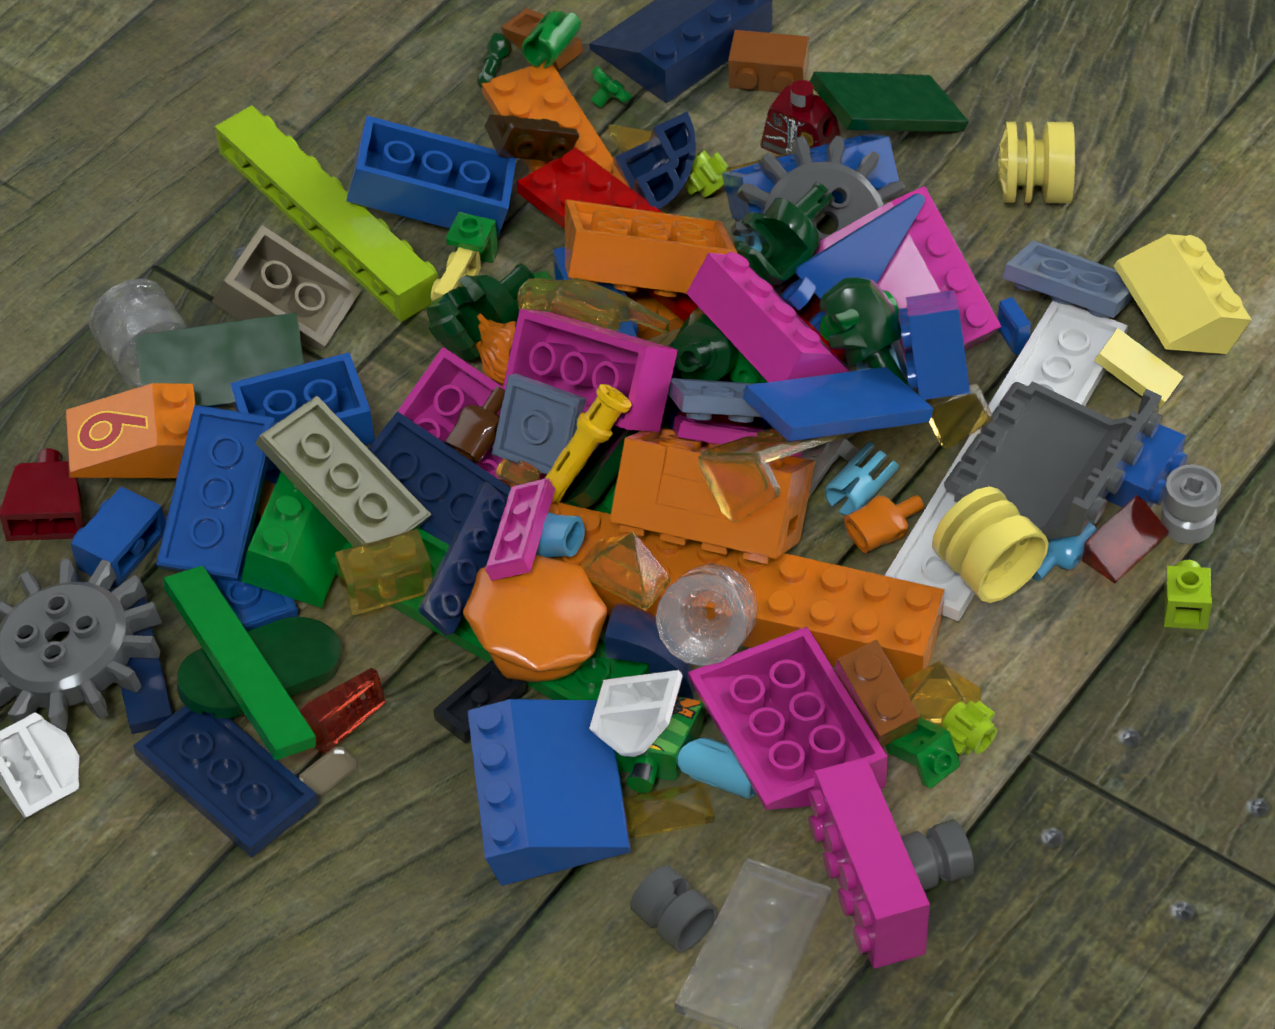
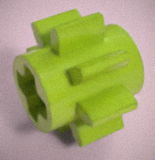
(706, 173)
(970, 727)

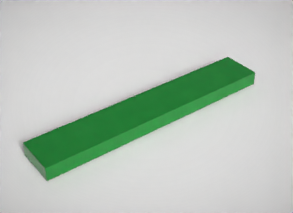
(239, 663)

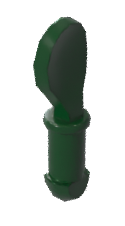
(497, 48)

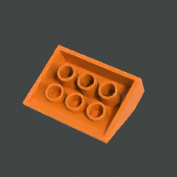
(639, 247)

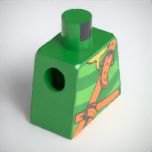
(662, 756)

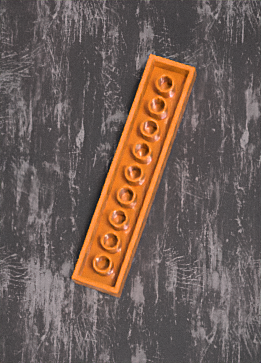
(793, 592)

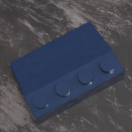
(679, 41)

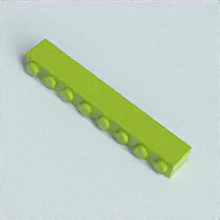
(320, 209)

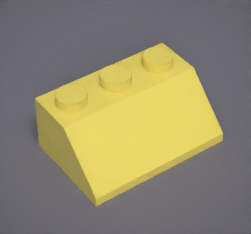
(1184, 295)

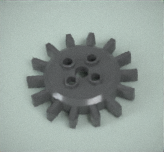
(858, 192)
(85, 658)

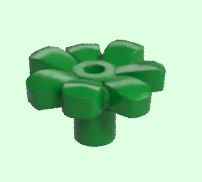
(608, 88)

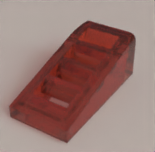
(331, 717)

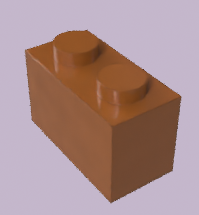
(767, 60)
(877, 692)

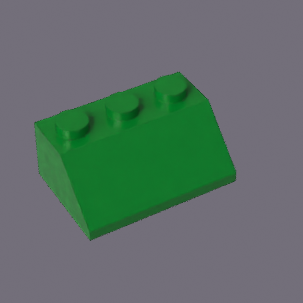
(293, 547)

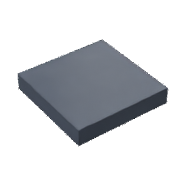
(536, 422)

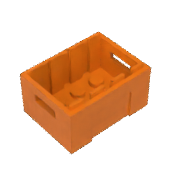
(667, 494)

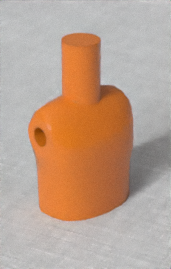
(881, 521)

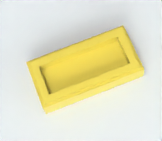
(1137, 366)

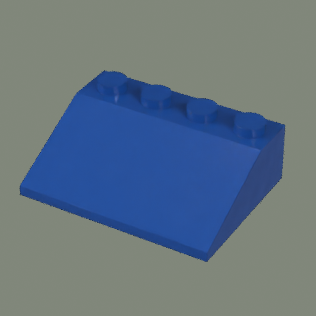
(545, 788)

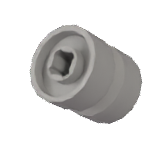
(1190, 503)

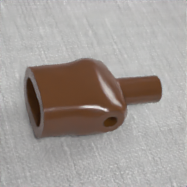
(477, 427)

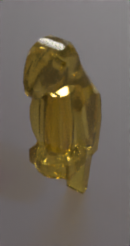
(587, 303)

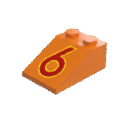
(130, 433)

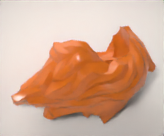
(495, 347)

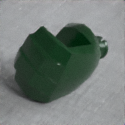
(785, 235)
(455, 313)
(877, 324)
(702, 349)

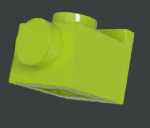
(1189, 587)

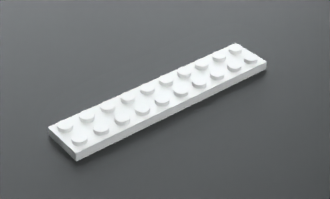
(1055, 357)

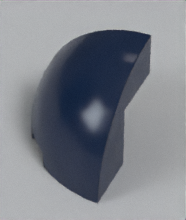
(663, 163)
(635, 637)

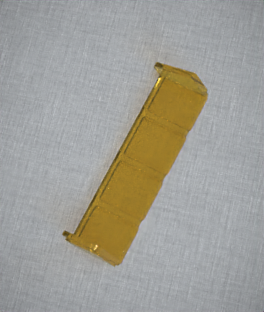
(745, 483)

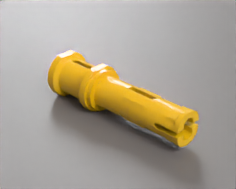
(592, 428)

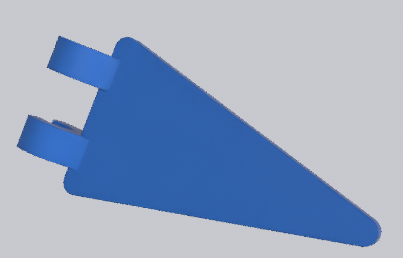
(857, 254)

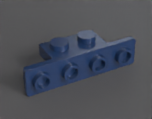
(464, 558)

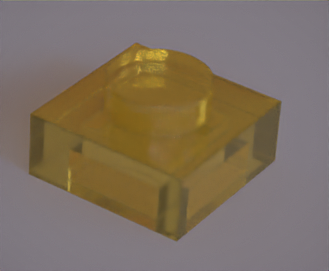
(517, 474)

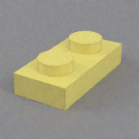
(459, 264)

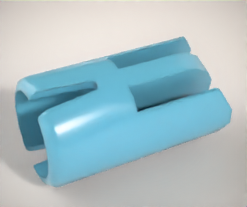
(857, 482)
(714, 765)

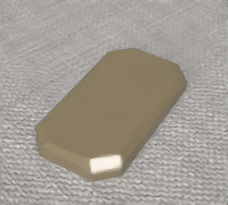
(329, 770)

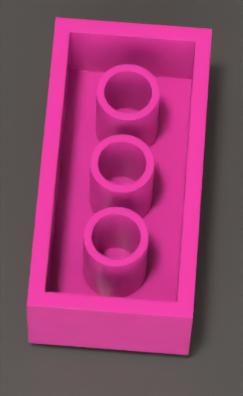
(584, 355)
(869, 863)

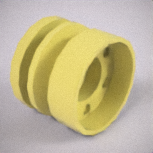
(1038, 162)
(990, 544)

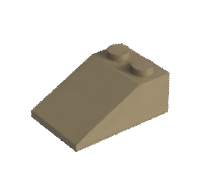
(282, 279)

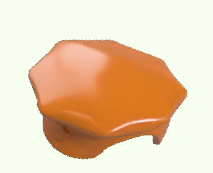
(537, 621)

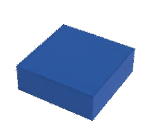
(1014, 325)

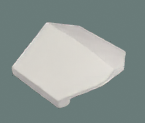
(635, 710)
(37, 764)

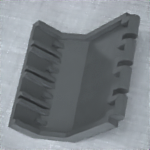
(1054, 456)

